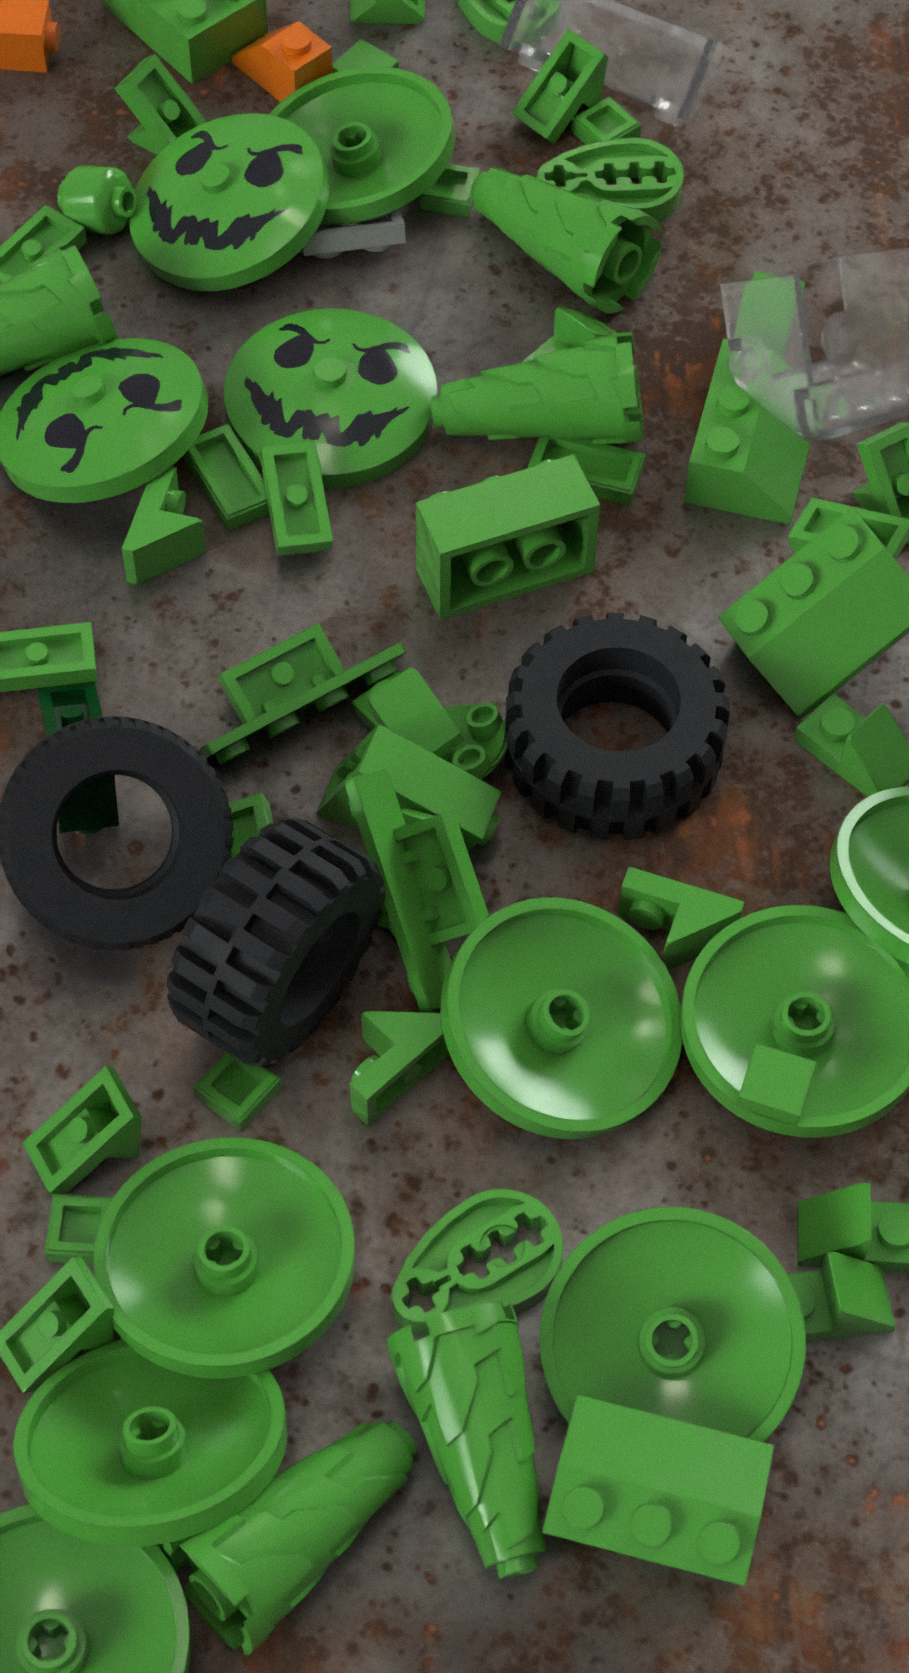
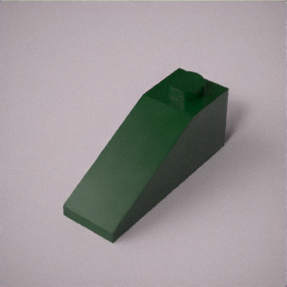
(95, 802)

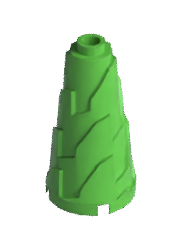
(581, 240)
(50, 311)
(559, 394)
(478, 1425)
(280, 1544)

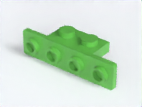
(287, 679)
(426, 881)

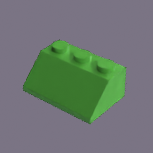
(744, 454)
(823, 613)
(659, 1490)

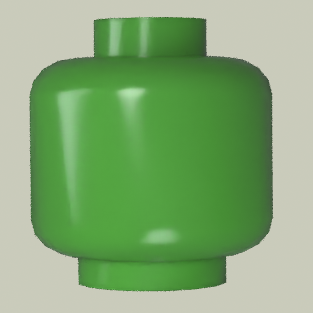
(97, 198)

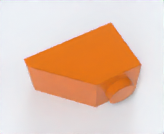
(27, 35)
(285, 59)

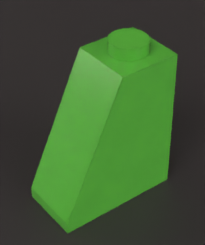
(420, 783)

